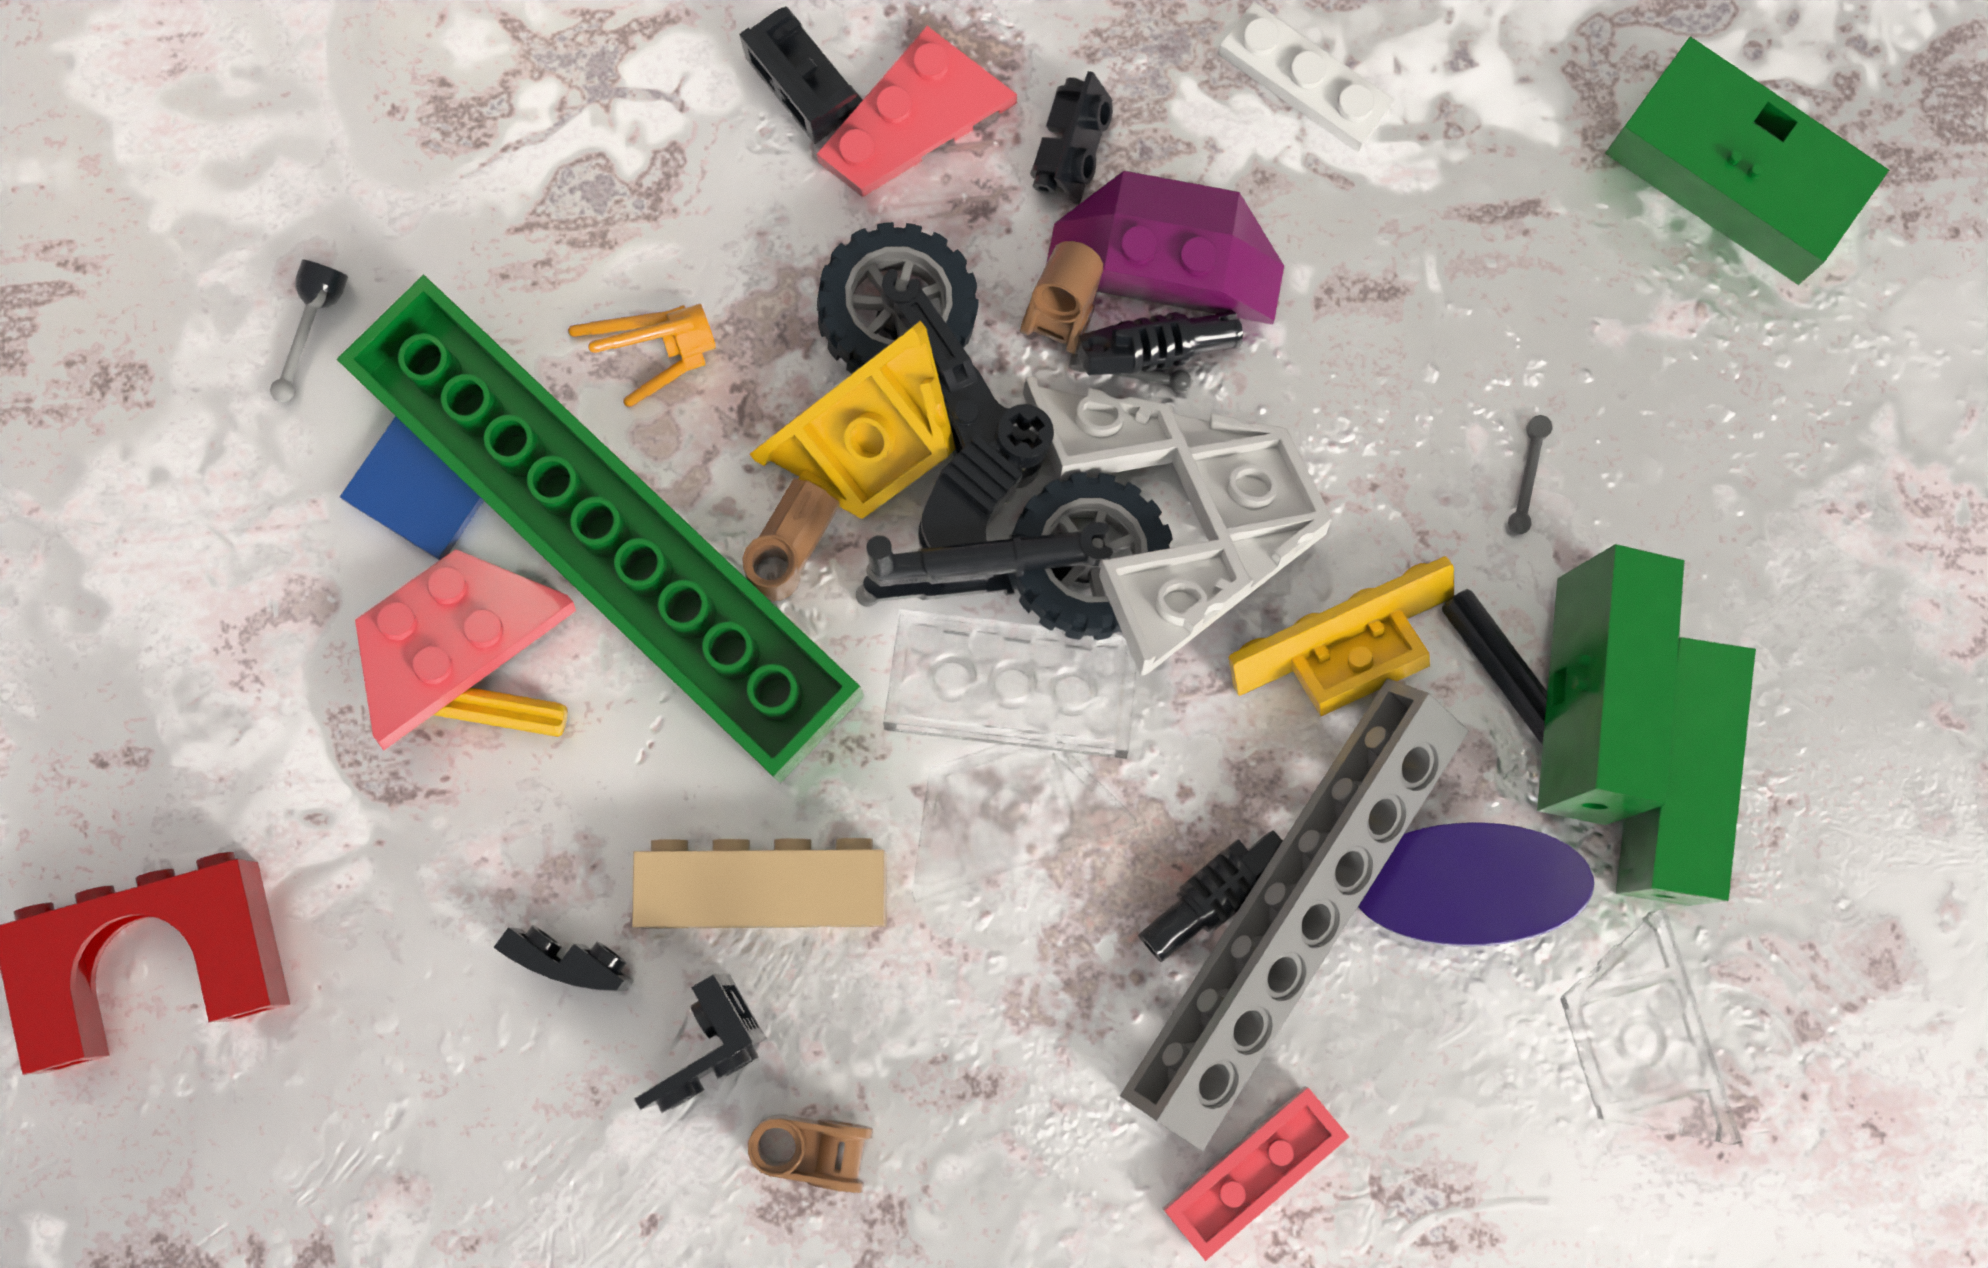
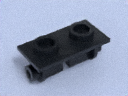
(1082, 114)

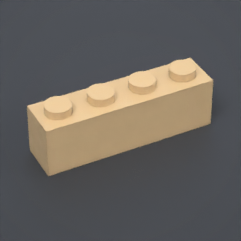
(760, 886)

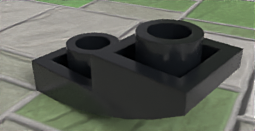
(581, 966)

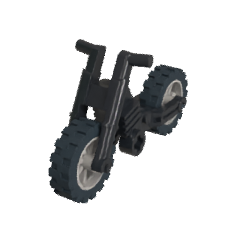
(988, 452)

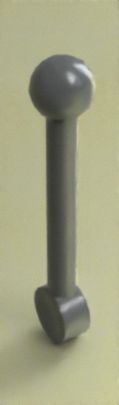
(1178, 380)
(1537, 429)

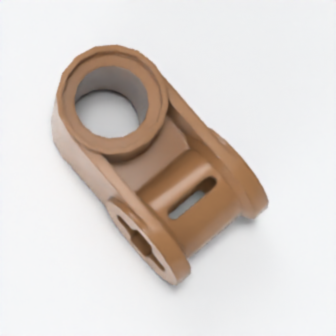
(1064, 295)
(814, 1152)

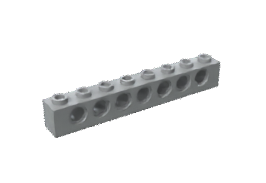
(1295, 913)

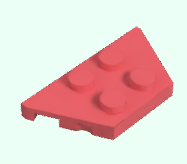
(446, 636)

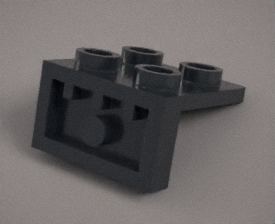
(722, 1014)

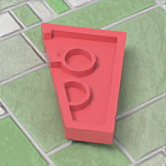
(912, 110)

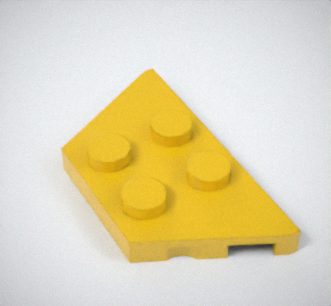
(871, 429)

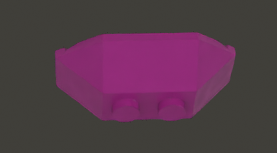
(1177, 246)

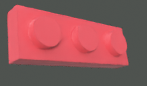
(1255, 1173)

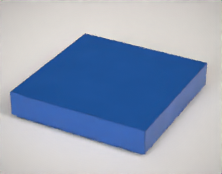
(412, 492)

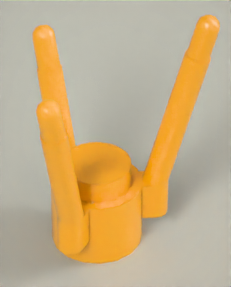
(681, 329)

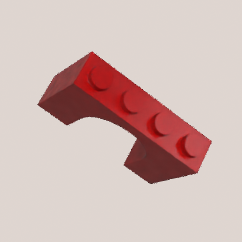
(54, 955)

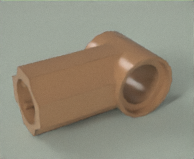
(790, 535)

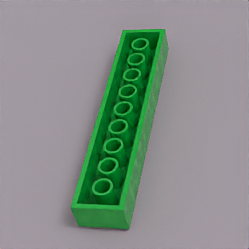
(602, 528)

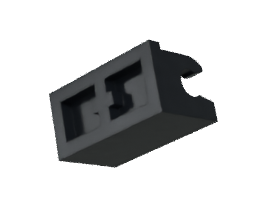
(799, 74)

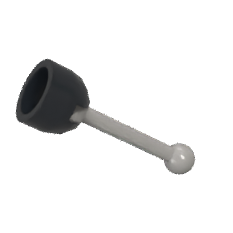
(317, 288)

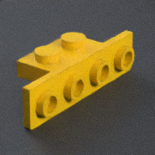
(1351, 645)

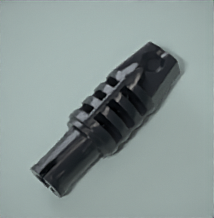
(1156, 342)
(1210, 895)

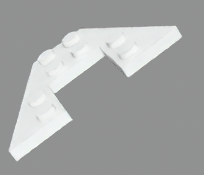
(1243, 488)

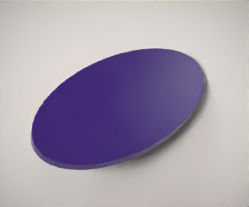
(1478, 885)

